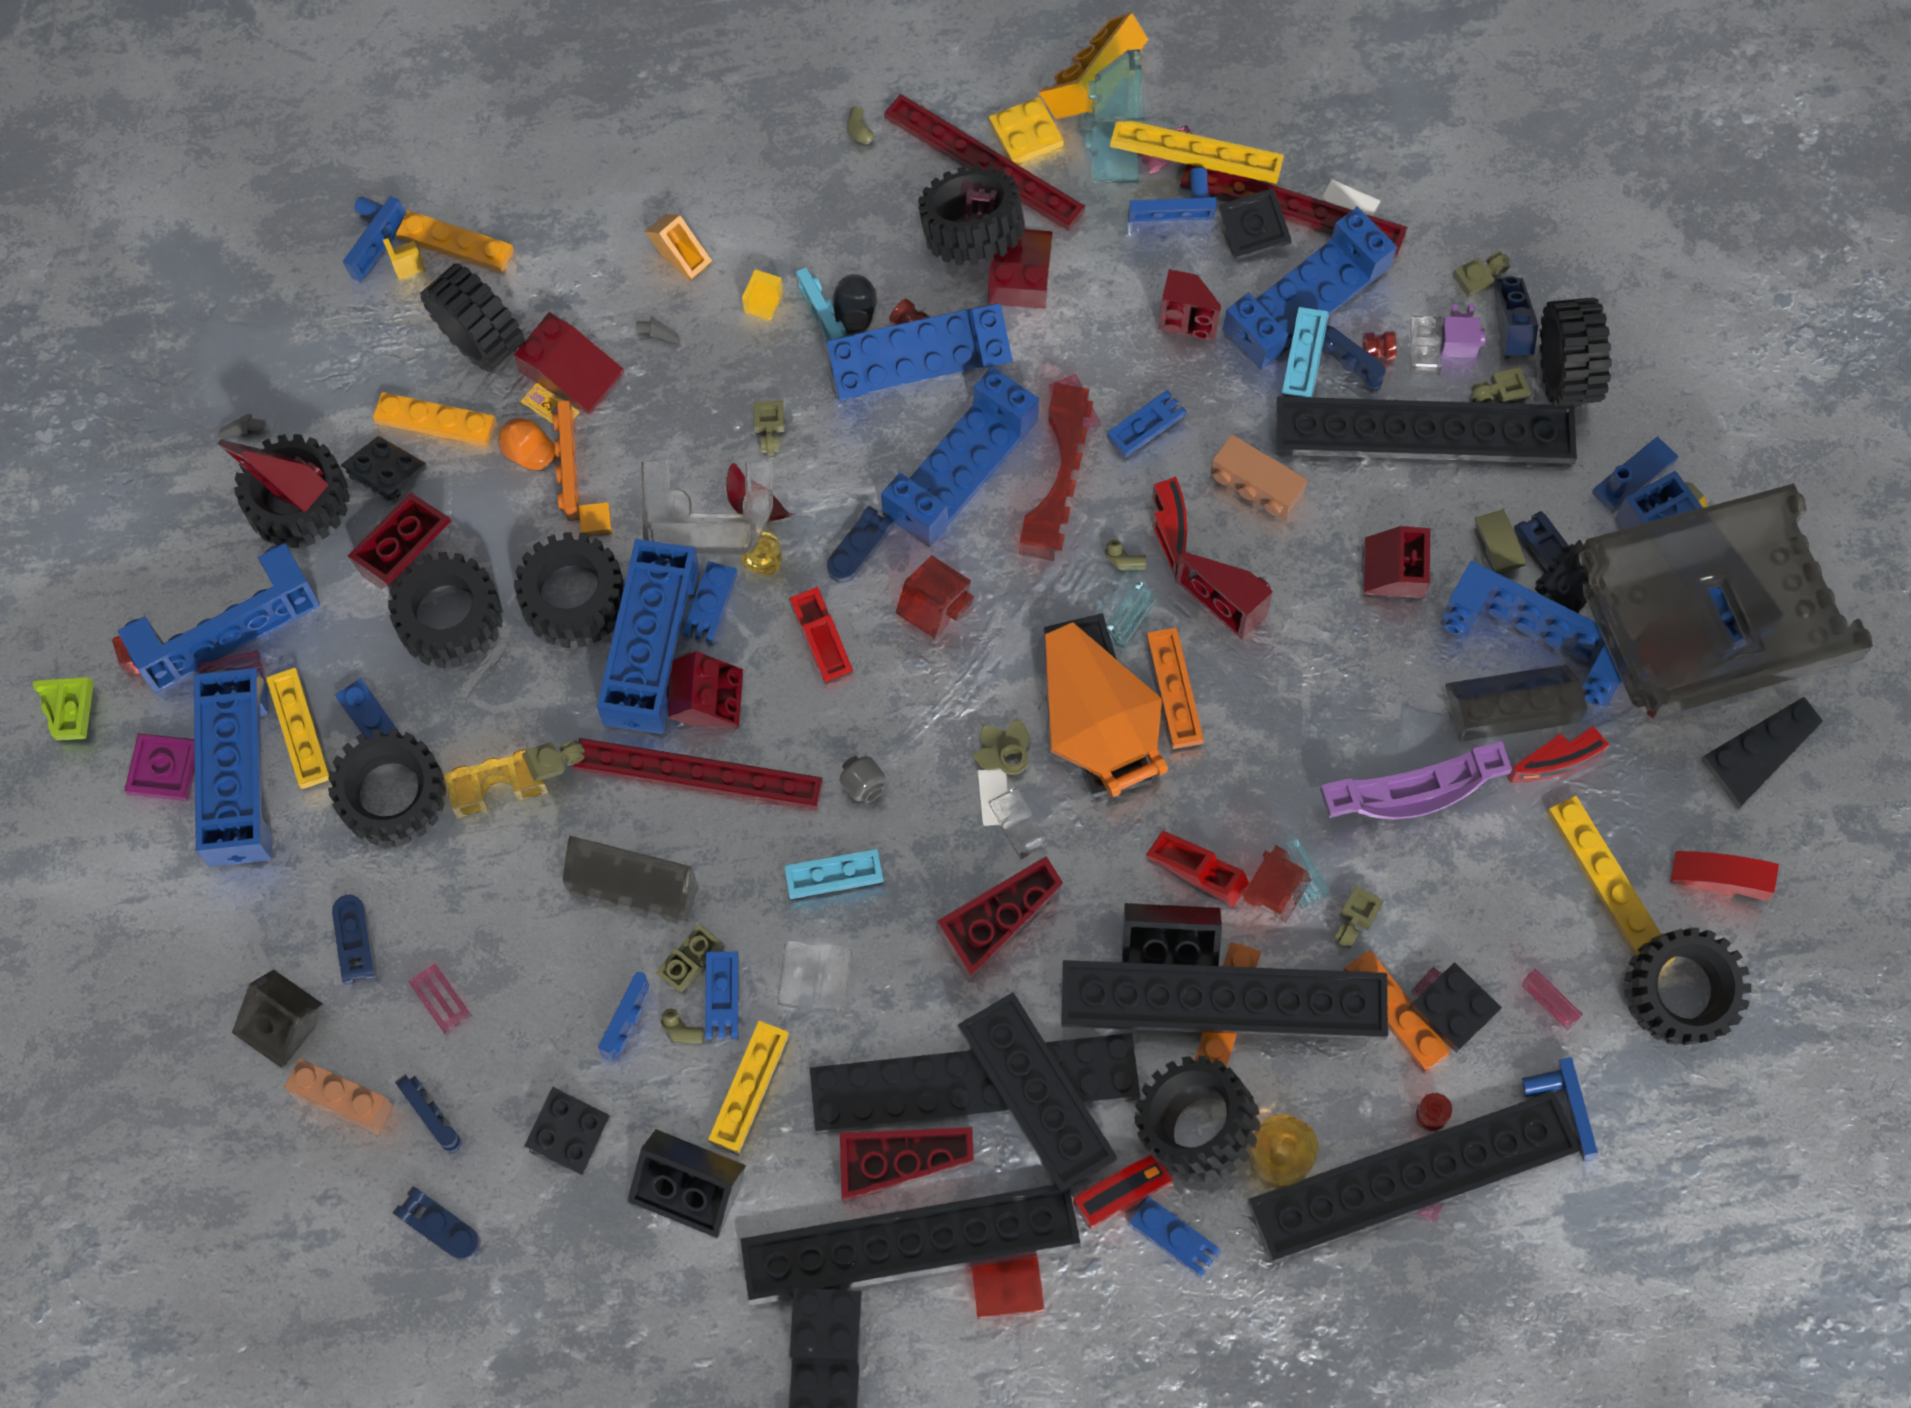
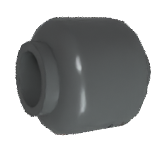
(862, 779)

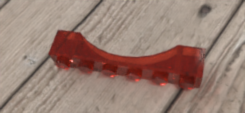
(1043, 524)

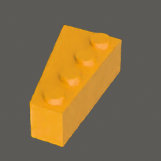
(1071, 90)

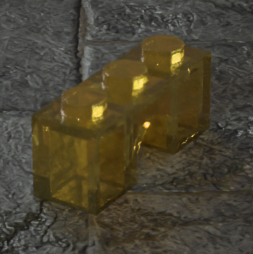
(469, 785)

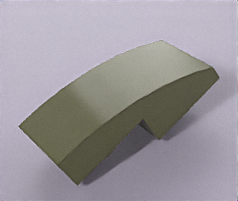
(1500, 541)
(690, 959)

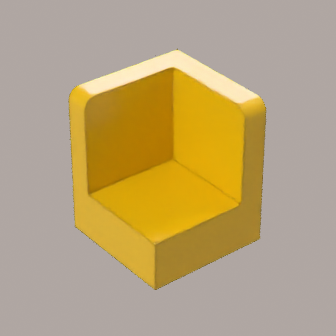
(405, 259)
(762, 294)

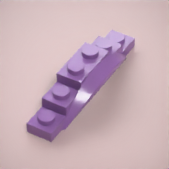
(1418, 790)

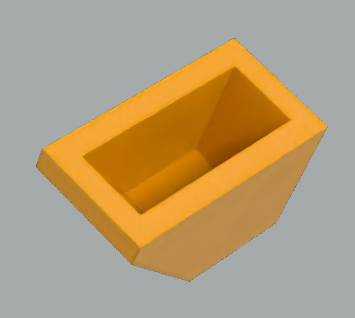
(678, 244)

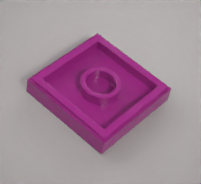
(161, 767)

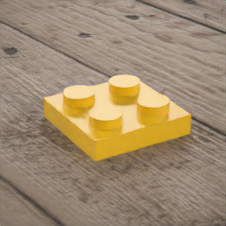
(1026, 131)

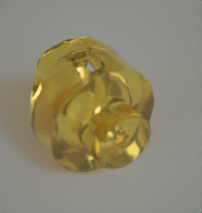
(766, 556)

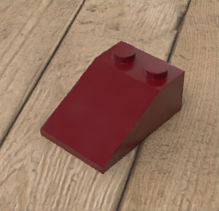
(1023, 272)
(567, 363)
(285, 477)
(1226, 591)

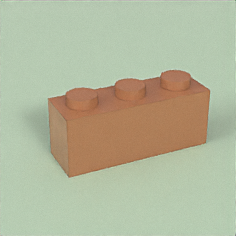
(1258, 477)
(338, 1096)

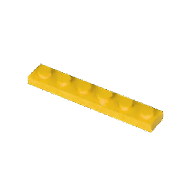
(1197, 151)
(1604, 874)

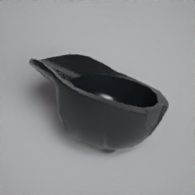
(854, 302)

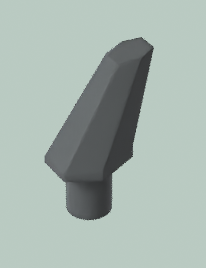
(657, 330)
(242, 426)

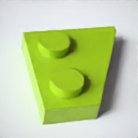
(66, 706)

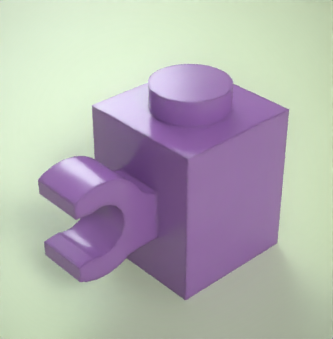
(1461, 334)

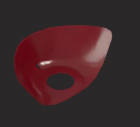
(737, 491)

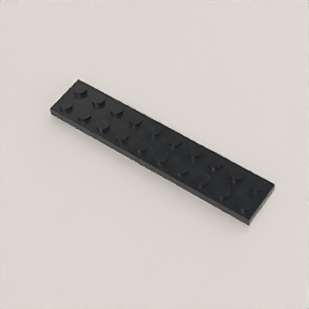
(1425, 430)
(1224, 999)
(957, 1086)
(1413, 1177)
(910, 1243)

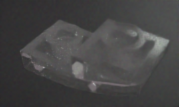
(1425, 345)
(1017, 823)

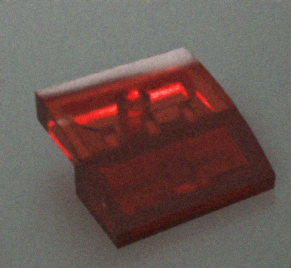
(1008, 1288)

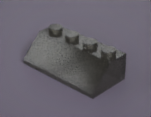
(1516, 702)
(629, 879)

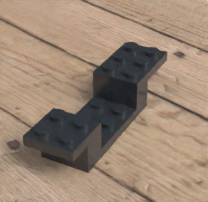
(825, 1348)

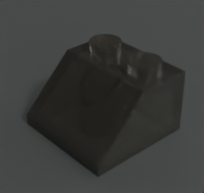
(276, 1017)

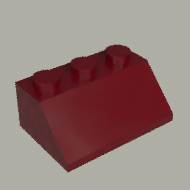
(397, 540)

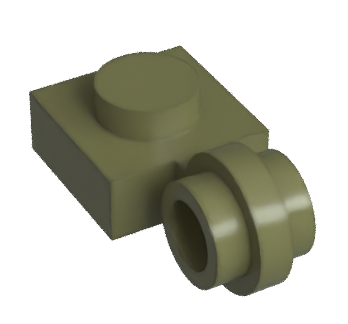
(1477, 277)
(1506, 384)
(769, 420)
(547, 762)
(1361, 911)

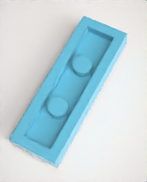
(820, 307)
(1305, 352)
(833, 874)

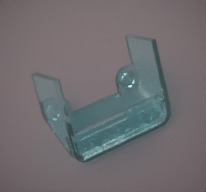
(1116, 98)

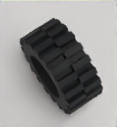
(976, 238)
(472, 317)
(1575, 351)
(302, 525)
(577, 622)
(452, 642)
(366, 757)
(1724, 980)
(1173, 1094)

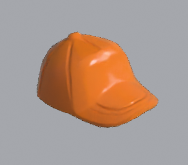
(526, 444)

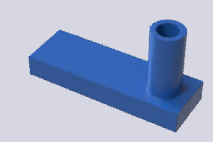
(1193, 208)
(370, 244)
(1635, 474)
(1566, 1079)

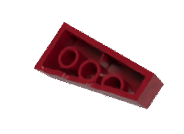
(992, 919)
(898, 1157)

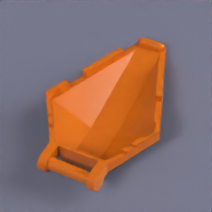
(1099, 710)

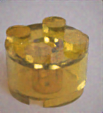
(1292, 1135)

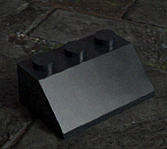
(1171, 934)
(685, 1183)

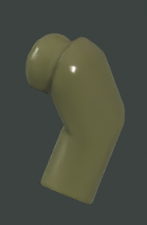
(856, 128)
(1121, 559)
(678, 1031)

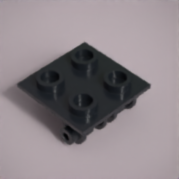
(382, 467)
(1565, 579)
(566, 1130)

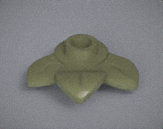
(1002, 745)

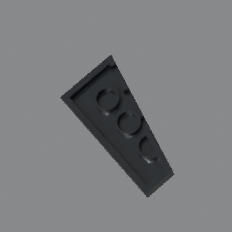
(1757, 753)

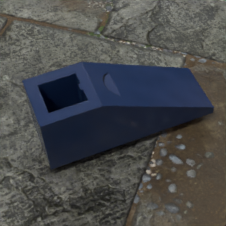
(1515, 316)

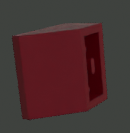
(1188, 306)
(1397, 562)
(705, 691)

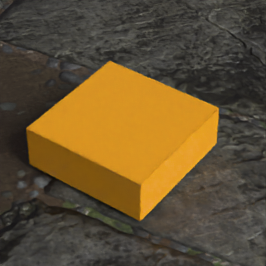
(595, 519)

